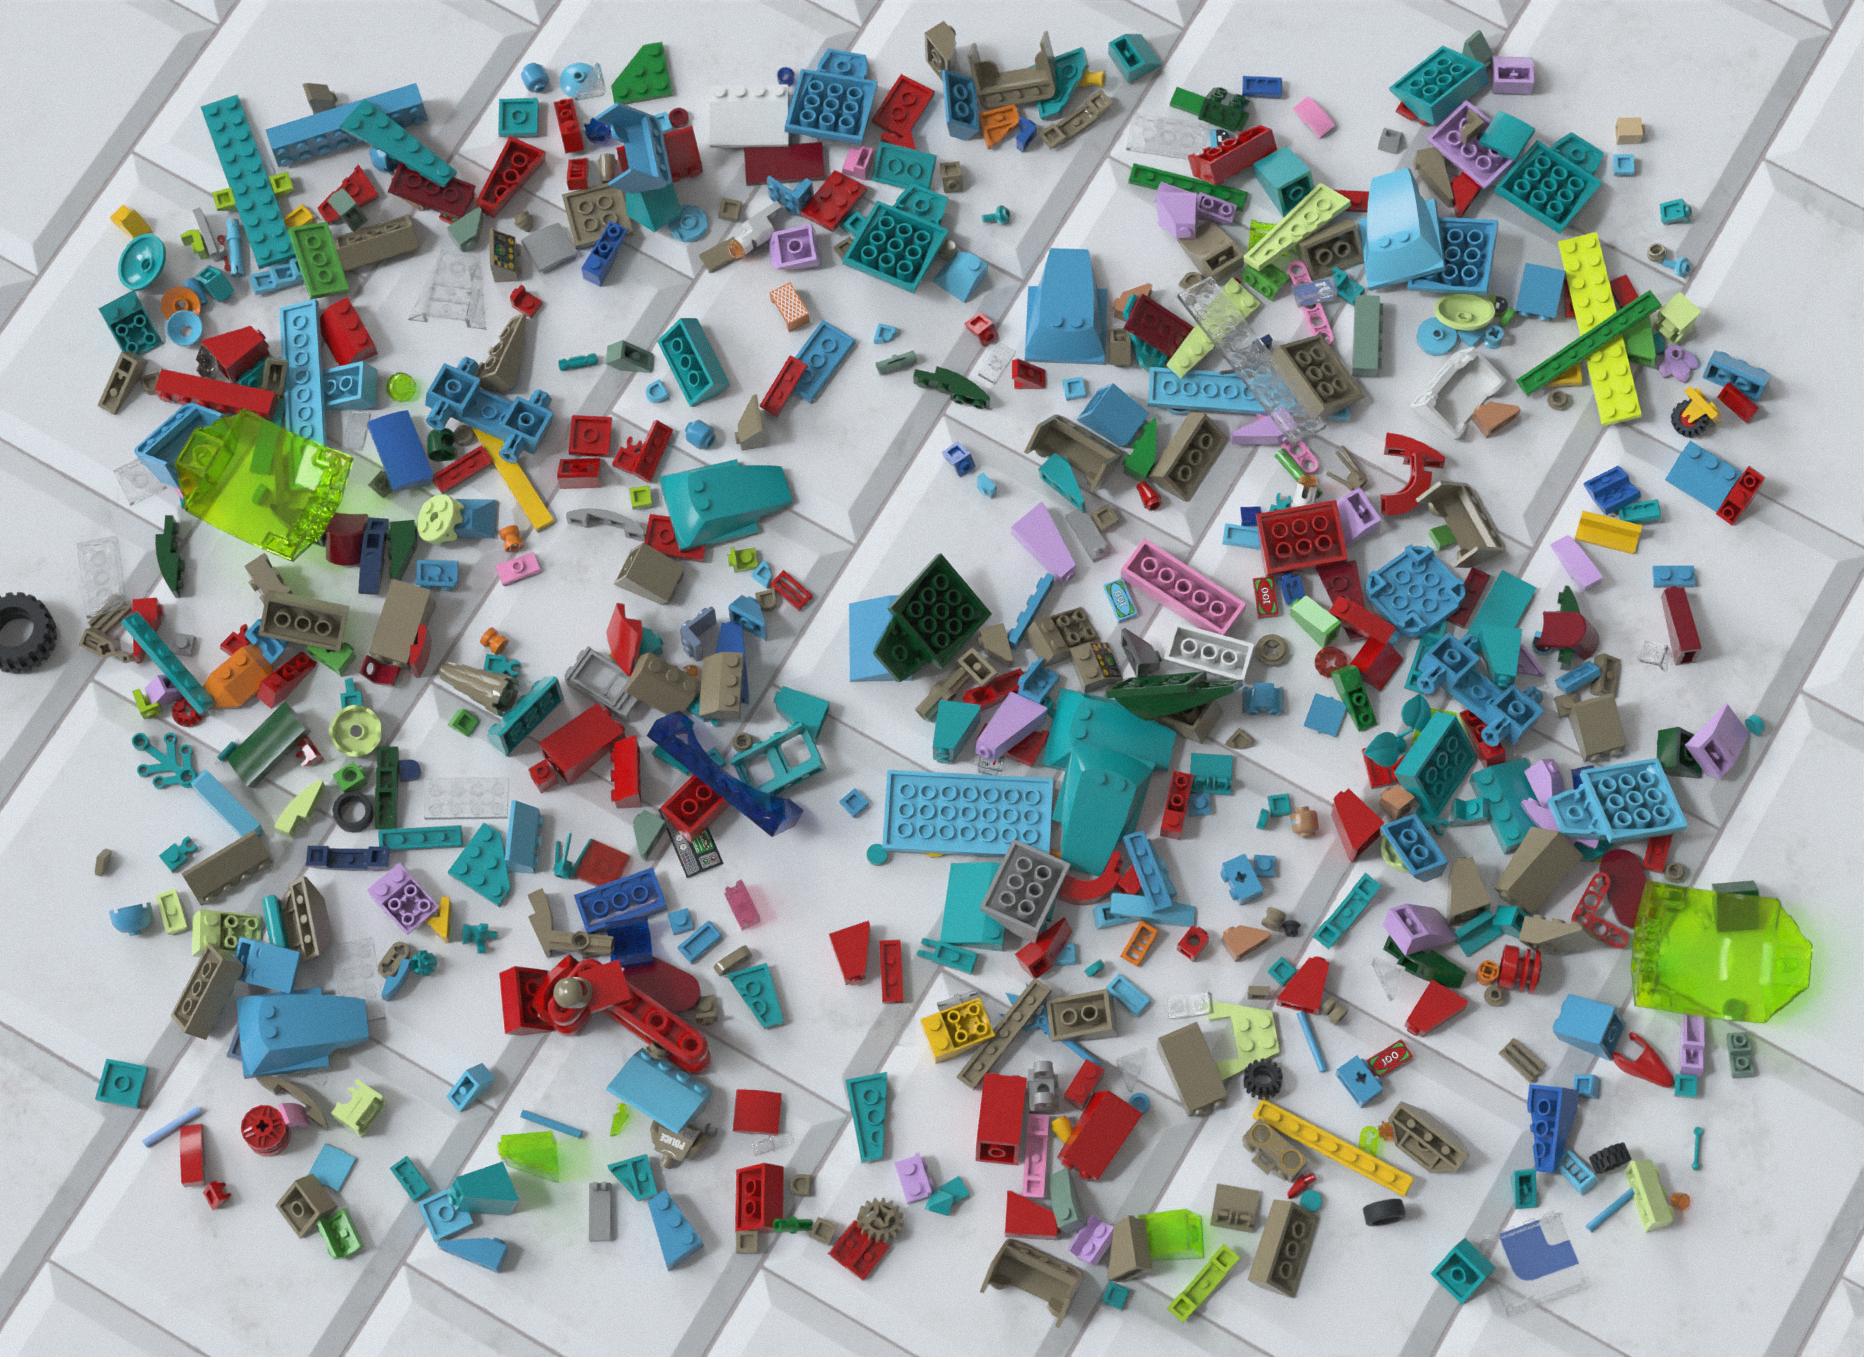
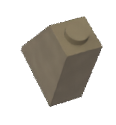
(1129, 1250)

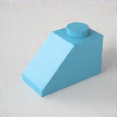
(470, 1086)

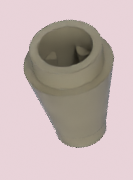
(607, 167)

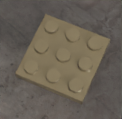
(591, 212)

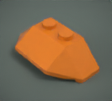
(238, 677)

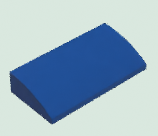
(400, 451)
(620, 900)

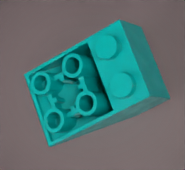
(130, 324)

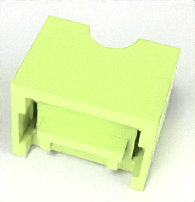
(1677, 319)
(361, 1110)

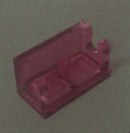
(742, 905)

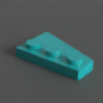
(758, 993)

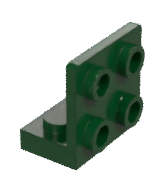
(1223, 108)

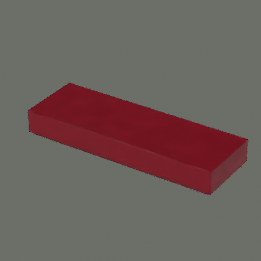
(1474, 587)

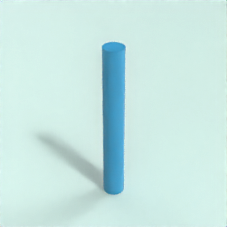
(1312, 1041)
(551, 1124)
(1622, 1200)

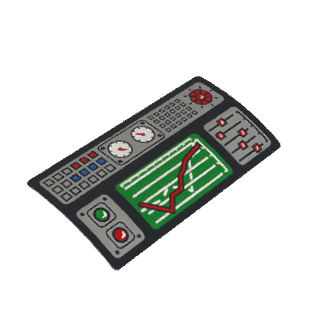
(694, 856)

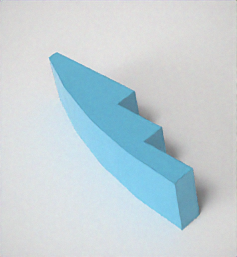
(277, 278)
(1138, 909)

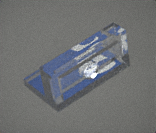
(1314, 292)

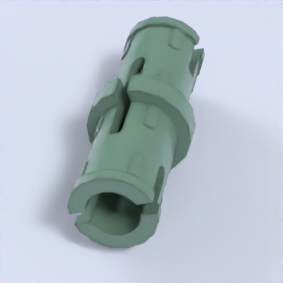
(896, 362)

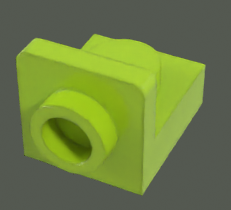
(195, 239)
(742, 559)
(145, 708)

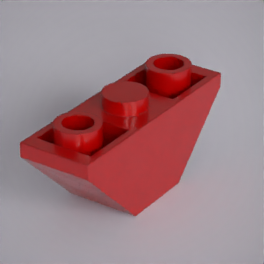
(1741, 495)

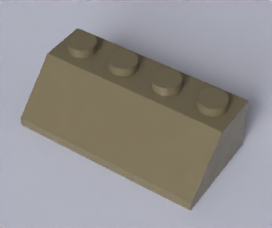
(376, 243)
(1188, 455)
(303, 620)
(227, 868)
(207, 991)
(1283, 1248)

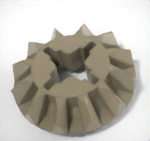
(1272, 641)

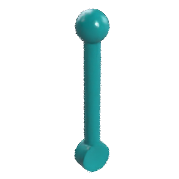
(1697, 1131)

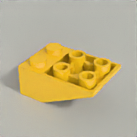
(956, 1029)

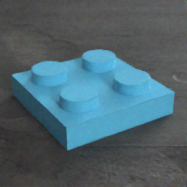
(442, 1217)

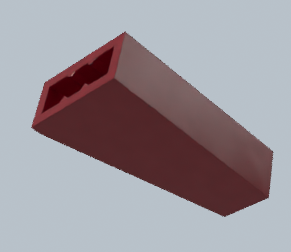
(1680, 626)

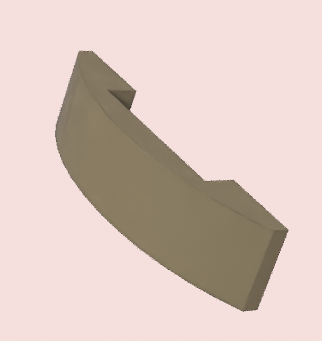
(1077, 121)
(276, 1084)

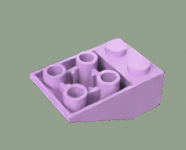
(1718, 743)
(402, 899)
(1417, 928)

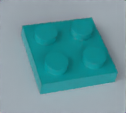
(518, 117)
(121, 1083)

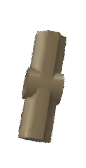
(942, 690)
(568, 942)

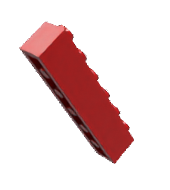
(215, 394)

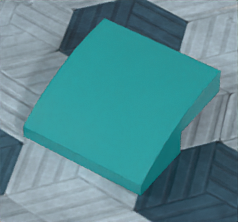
(1507, 135)

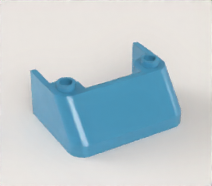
(643, 147)
(166, 442)

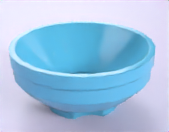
(178, 321)

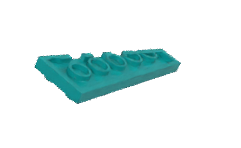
(384, 134)

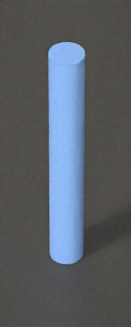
(171, 1126)

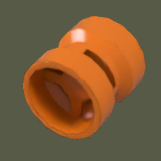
(511, 538)
(494, 641)
(1487, 977)

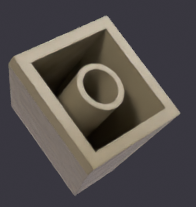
(650, 574)
(1597, 728)
(1466, 892)

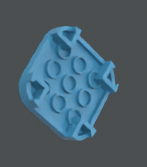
(1415, 591)

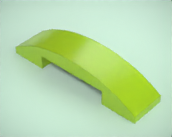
(280, 184)
(1204, 1283)

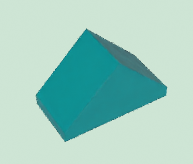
(1524, 1188)

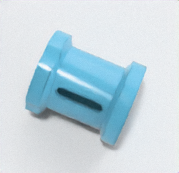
(1493, 337)

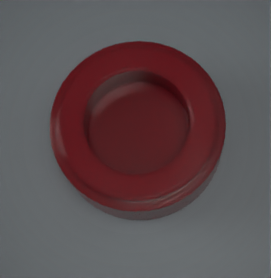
(678, 117)

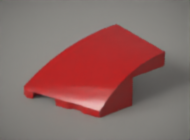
(624, 638)

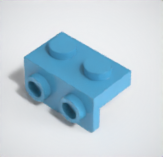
(437, 573)
(1037, 682)

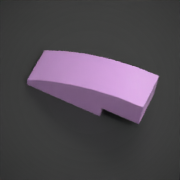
(1577, 563)
(1691, 1045)

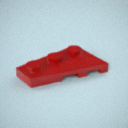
(359, 189)
(1027, 749)

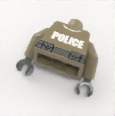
(679, 1146)

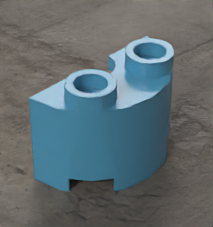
(271, 647)
(1263, 698)

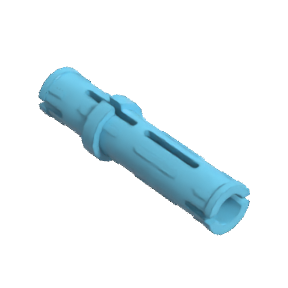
(234, 240)

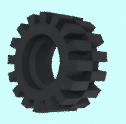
(1260, 1089)
(1610, 1158)

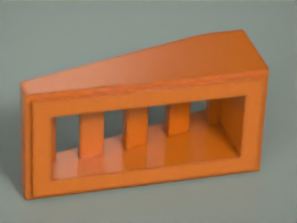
(1142, 925)

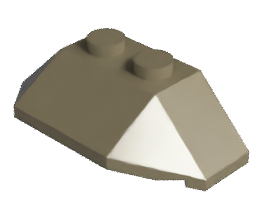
(306, 919)
(1426, 1139)

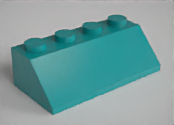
(693, 361)

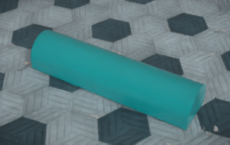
(275, 921)

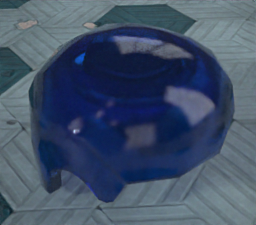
(597, 132)

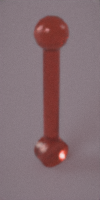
(221, 239)

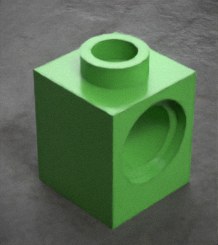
(343, 774)

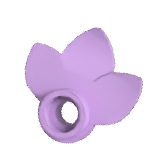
(1679, 365)

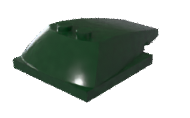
(929, 621)
(1168, 693)

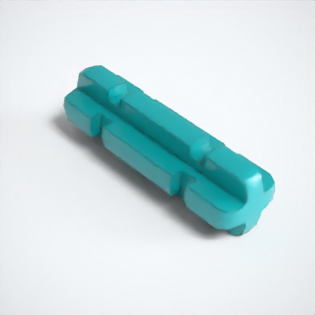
(577, 361)

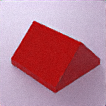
(579, 473)
(1377, 663)

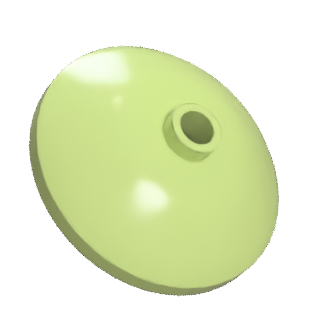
(1464, 311)

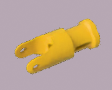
(1093, 78)

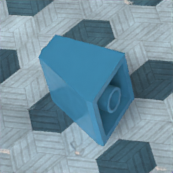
(1540, 291)
(1113, 415)
(1589, 1026)

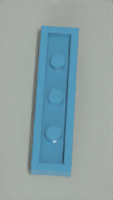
(1033, 604)
(1147, 872)

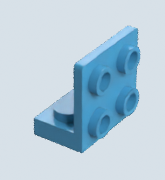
(793, 201)

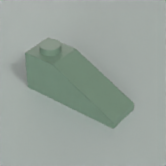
(1066, 1202)

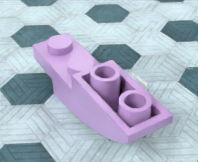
(1208, 206)
(1544, 819)

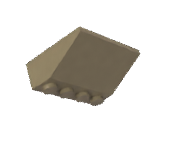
(1319, 374)

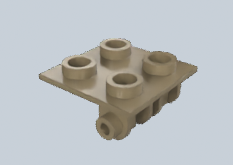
(1234, 1208)

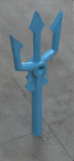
(1043, 1023)

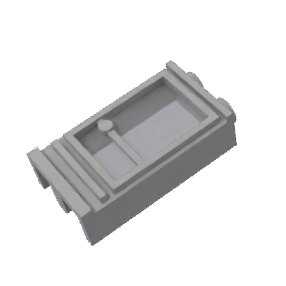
(601, 683)

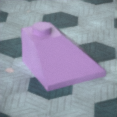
(1178, 213)

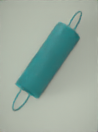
(227, 751)

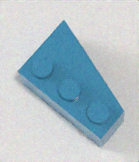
(673, 1230)

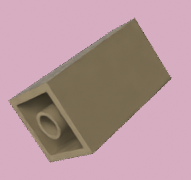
(398, 624)
(1537, 869)
(1192, 1069)

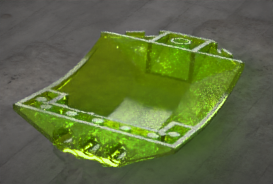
(261, 482)
(1716, 954)

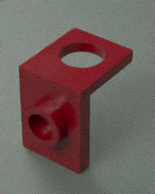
(381, 673)

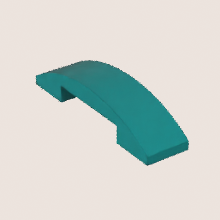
(1426, 642)
(1347, 911)

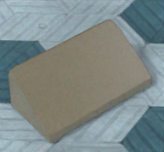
(1608, 680)

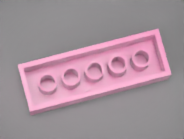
(1182, 589)

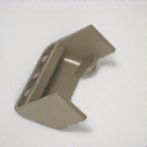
(1014, 86)
(1081, 448)
(1466, 520)
(1036, 1274)

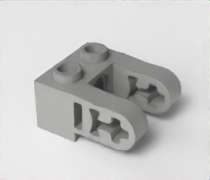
(1042, 1077)

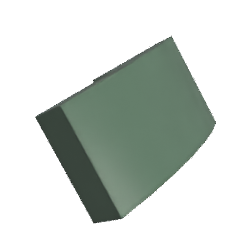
(1740, 1055)

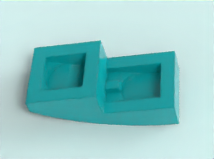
(853, 223)

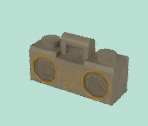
(1282, 1155)

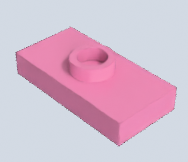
(518, 568)

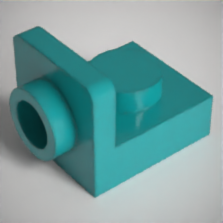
(1675, 211)

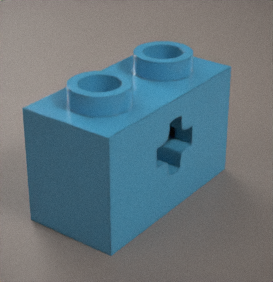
(1241, 868)
(1360, 1092)

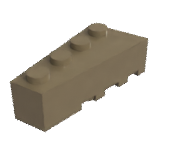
(265, 577)

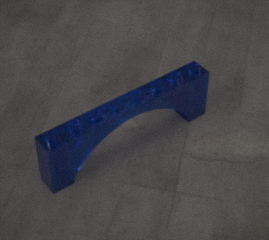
(676, 737)

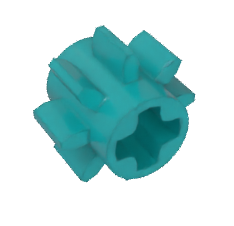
(423, 963)

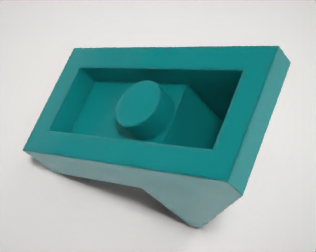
(1469, 811)

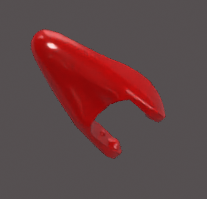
(1647, 1066)

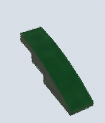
(386, 787)

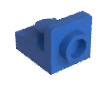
(1027, 133)
(959, 458)
(1291, 587)

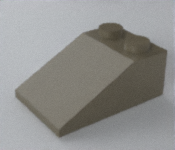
(1193, 722)
(1082, 1016)

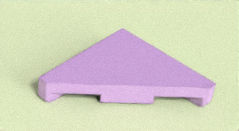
(1528, 664)

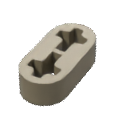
(390, 957)
(732, 960)

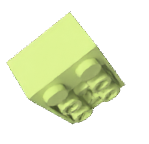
(223, 930)

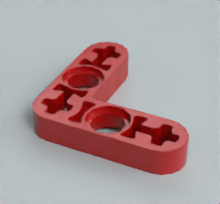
(1592, 919)

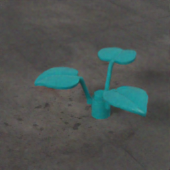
(1386, 746)

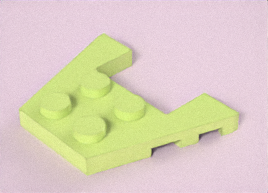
(1253, 1036)

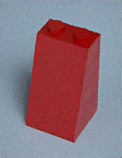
(582, 742)
(1000, 1119)
(1098, 1135)

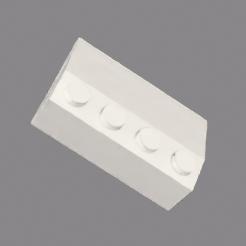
(748, 116)

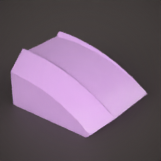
(795, 248)

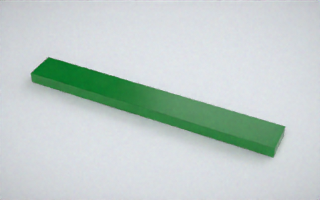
(1588, 343)

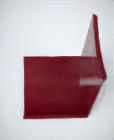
(345, 538)
(1569, 631)

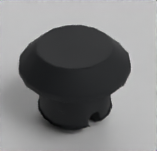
(1291, 927)

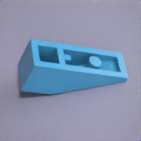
(480, 1251)

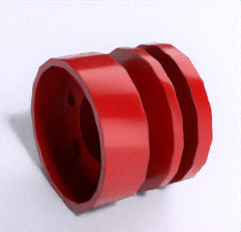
(1519, 969)
(276, 1135)

